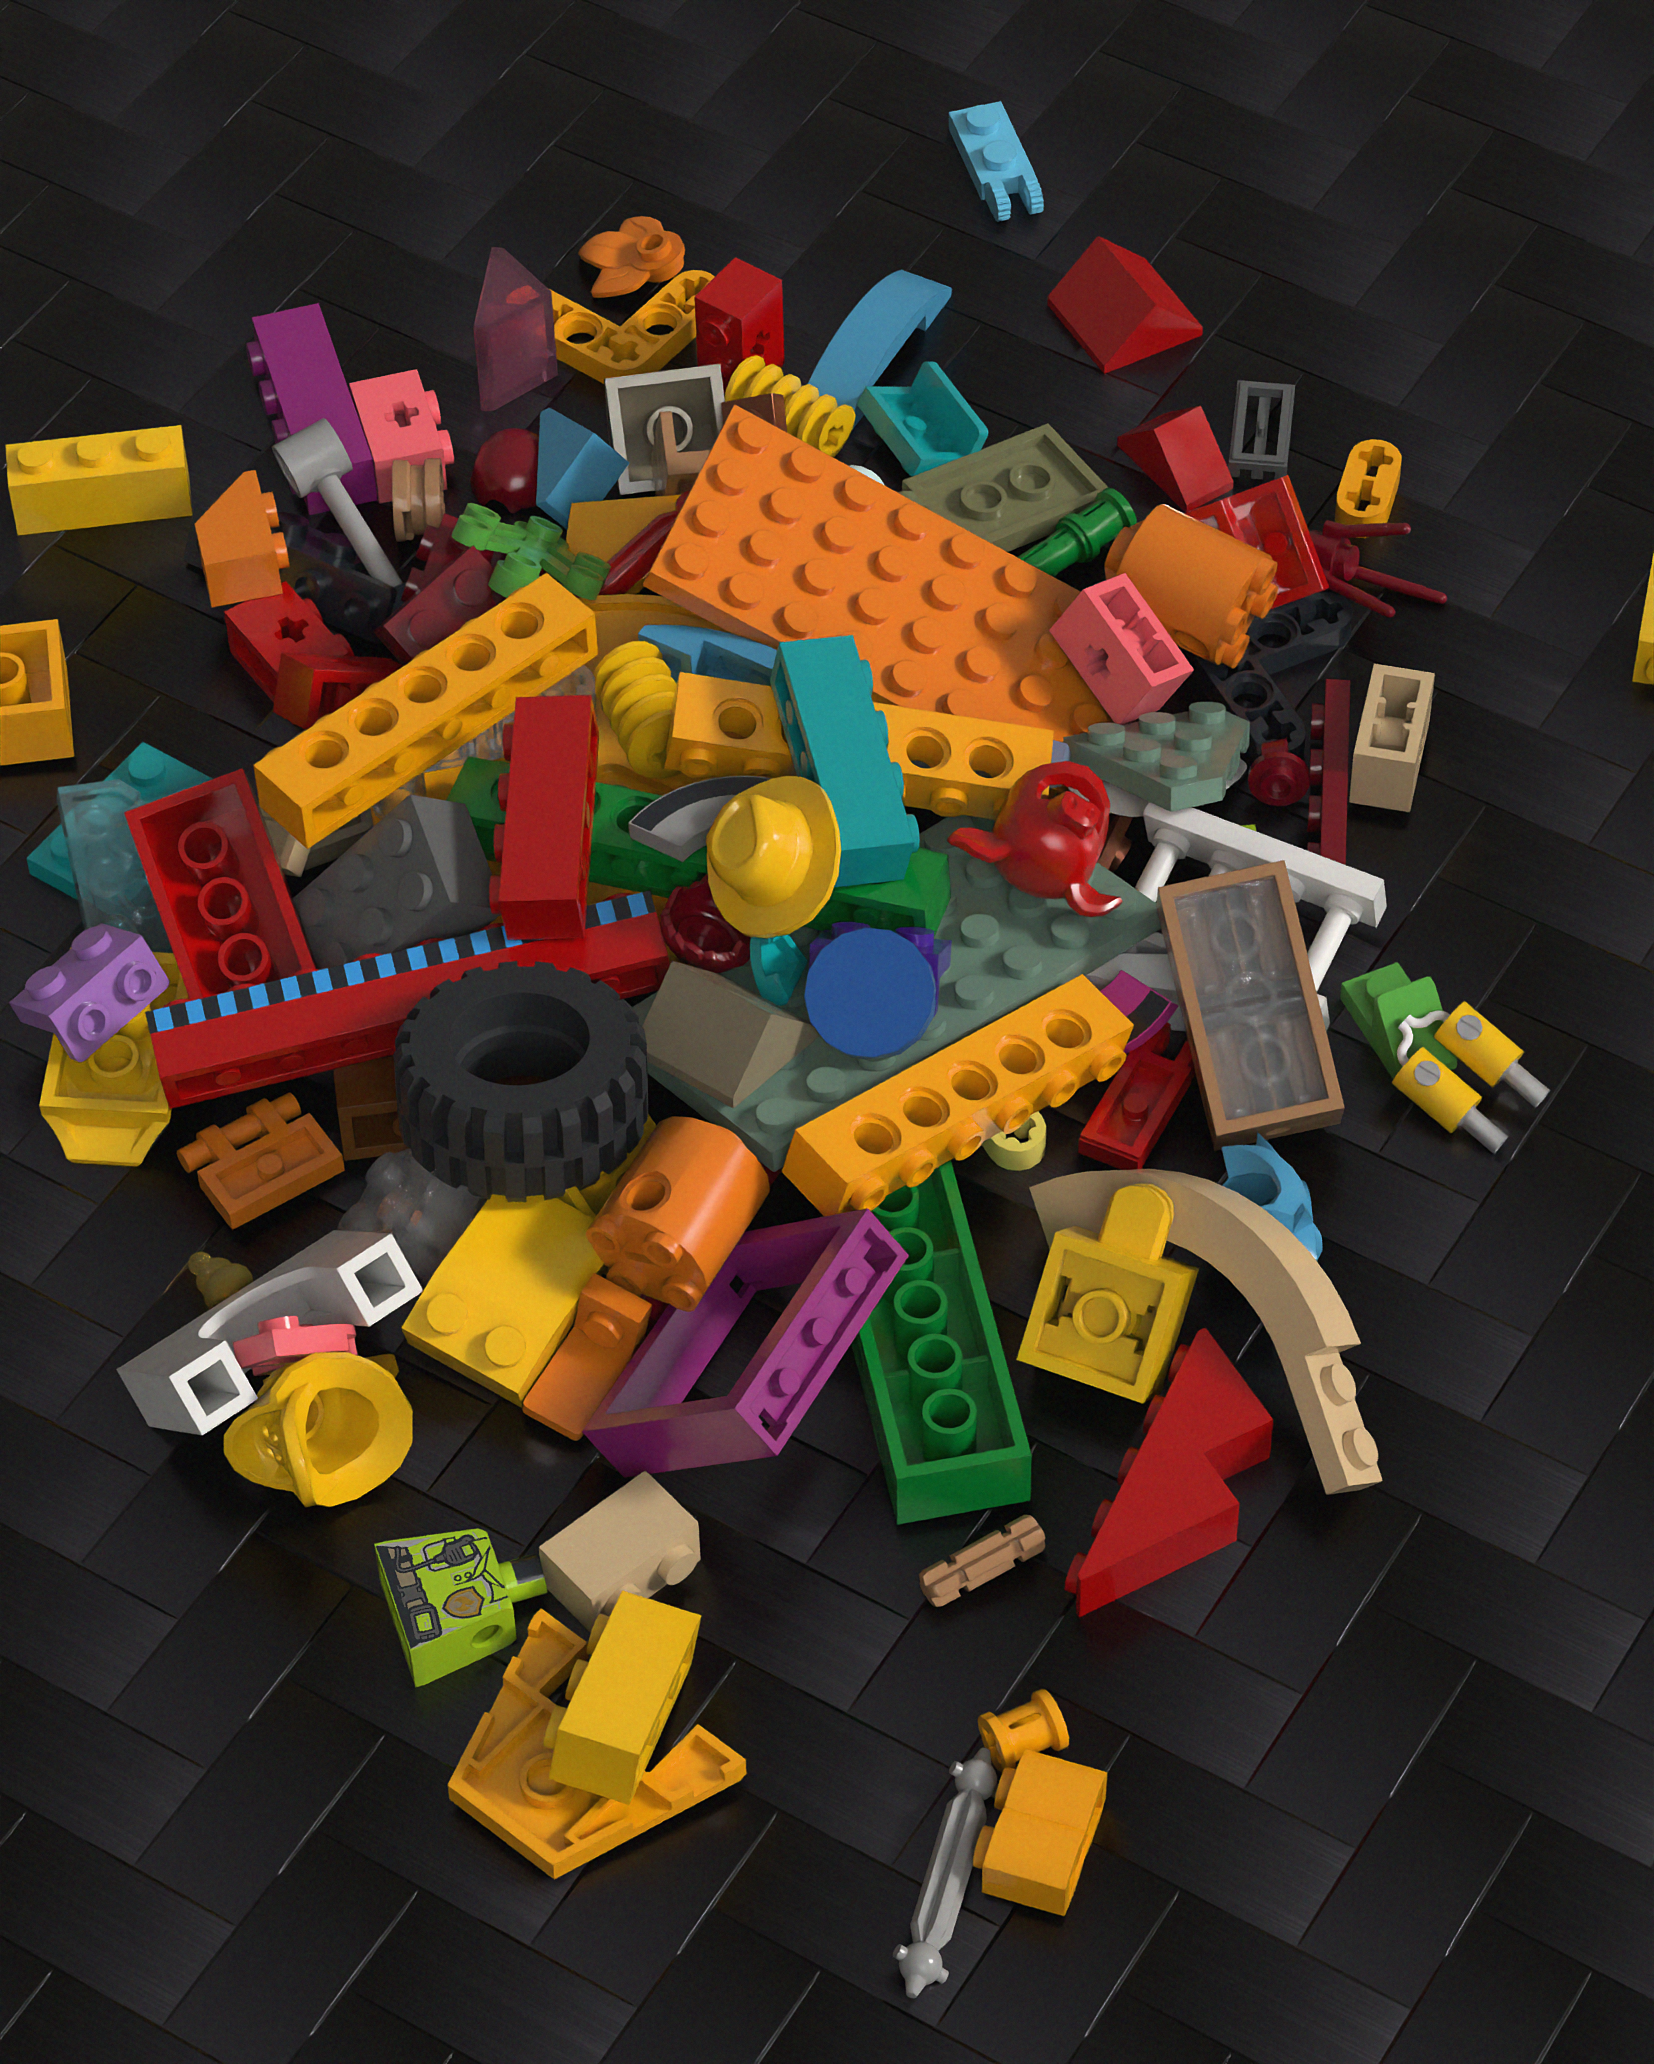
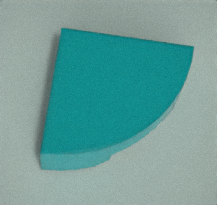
(776, 967)

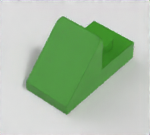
(1383, 1001)

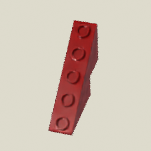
(1173, 1486)

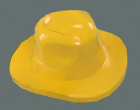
(774, 856)

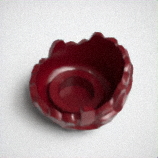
(699, 931)

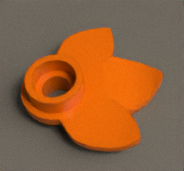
(633, 256)

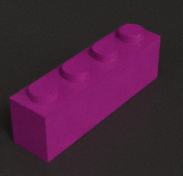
(306, 385)

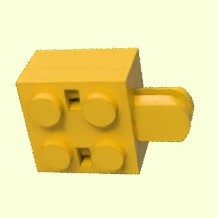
(1119, 1300)

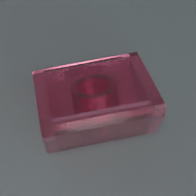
(512, 332)

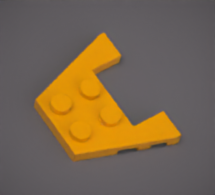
(552, 1824)

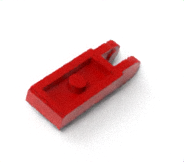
(1138, 1104)

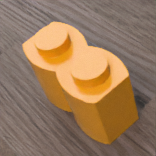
(1042, 1831)

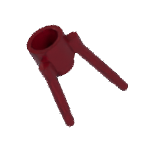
(1341, 563)

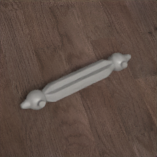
(947, 1874)

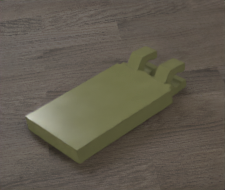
(1010, 488)

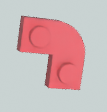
(286, 1341)

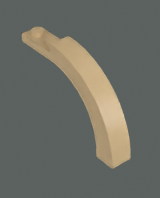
(1276, 1279)

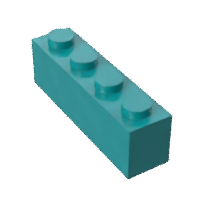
(842, 747)

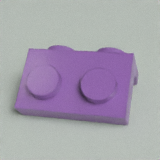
(92, 989)

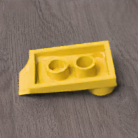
(113, 1100)

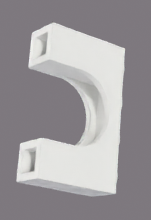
(193, 1374)

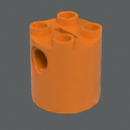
(1196, 581)
(679, 1211)

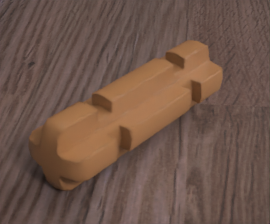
(982, 1560)

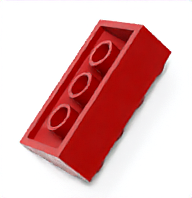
(219, 887)

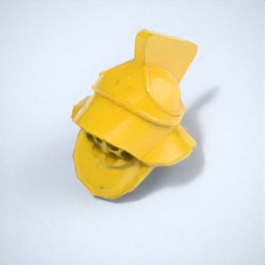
(324, 1428)

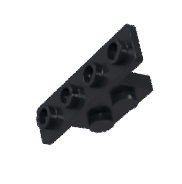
(326, 572)

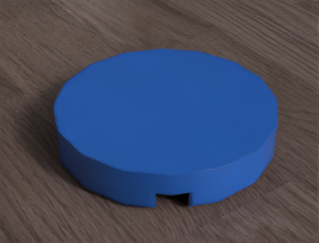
(870, 994)

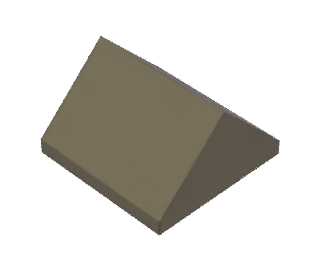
(633, 412)
(720, 1034)

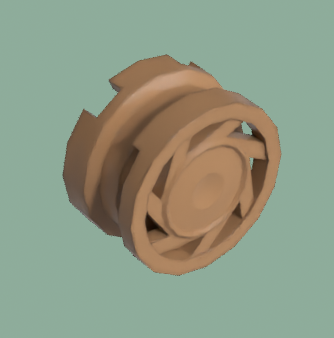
(417, 497)

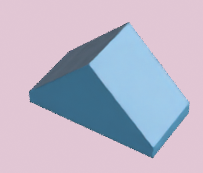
(572, 466)

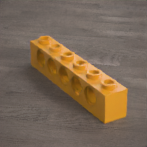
(425, 710)
(946, 742)
(958, 1099)

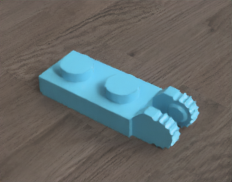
(995, 158)

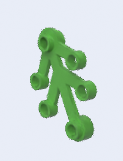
(529, 549)

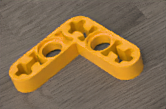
(629, 347)

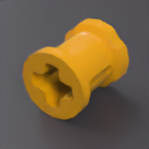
(1028, 1727)

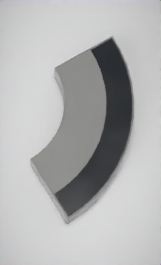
(683, 817)

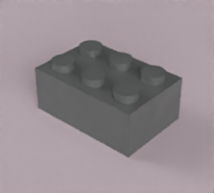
(399, 885)

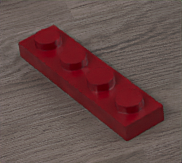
(1330, 771)

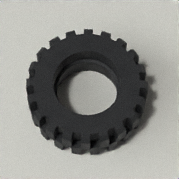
(531, 1135)

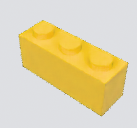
(98, 480)
(621, 1696)

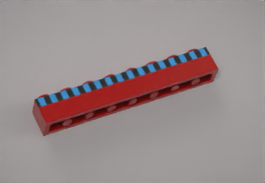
(356, 1008)

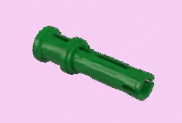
(1082, 534)

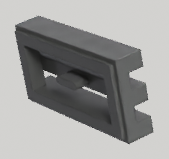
(1258, 460)

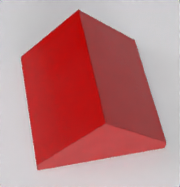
(1120, 307)

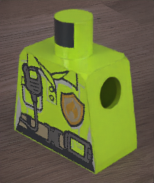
(453, 1598)

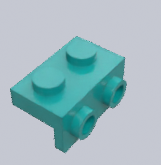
(925, 421)

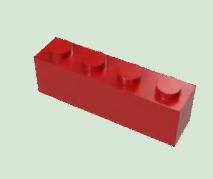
(547, 818)

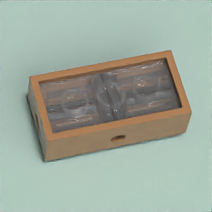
(1249, 1005)

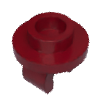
(1277, 775)

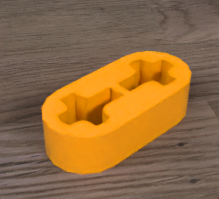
(1358, 486)

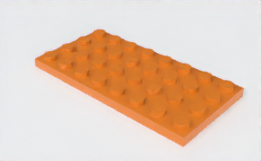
(811, 549)

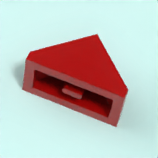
(1180, 456)

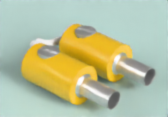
(1443, 1092)

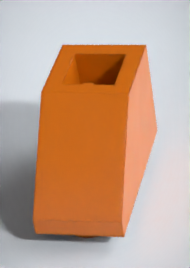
(237, 544)

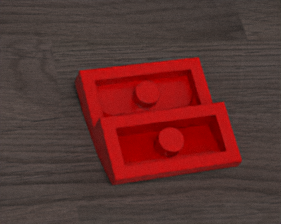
(1273, 523)

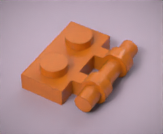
(267, 1171)

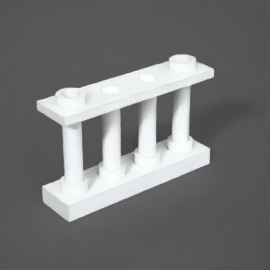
(1227, 847)

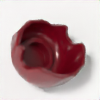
(507, 469)

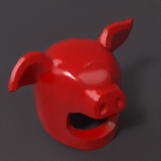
(1047, 843)

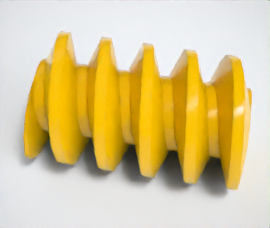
(807, 415)
(638, 701)

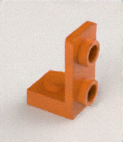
(591, 1358)

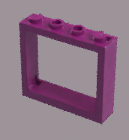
(843, 1275)

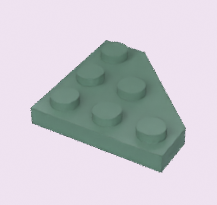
(1165, 756)

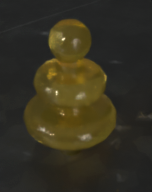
(218, 1277)

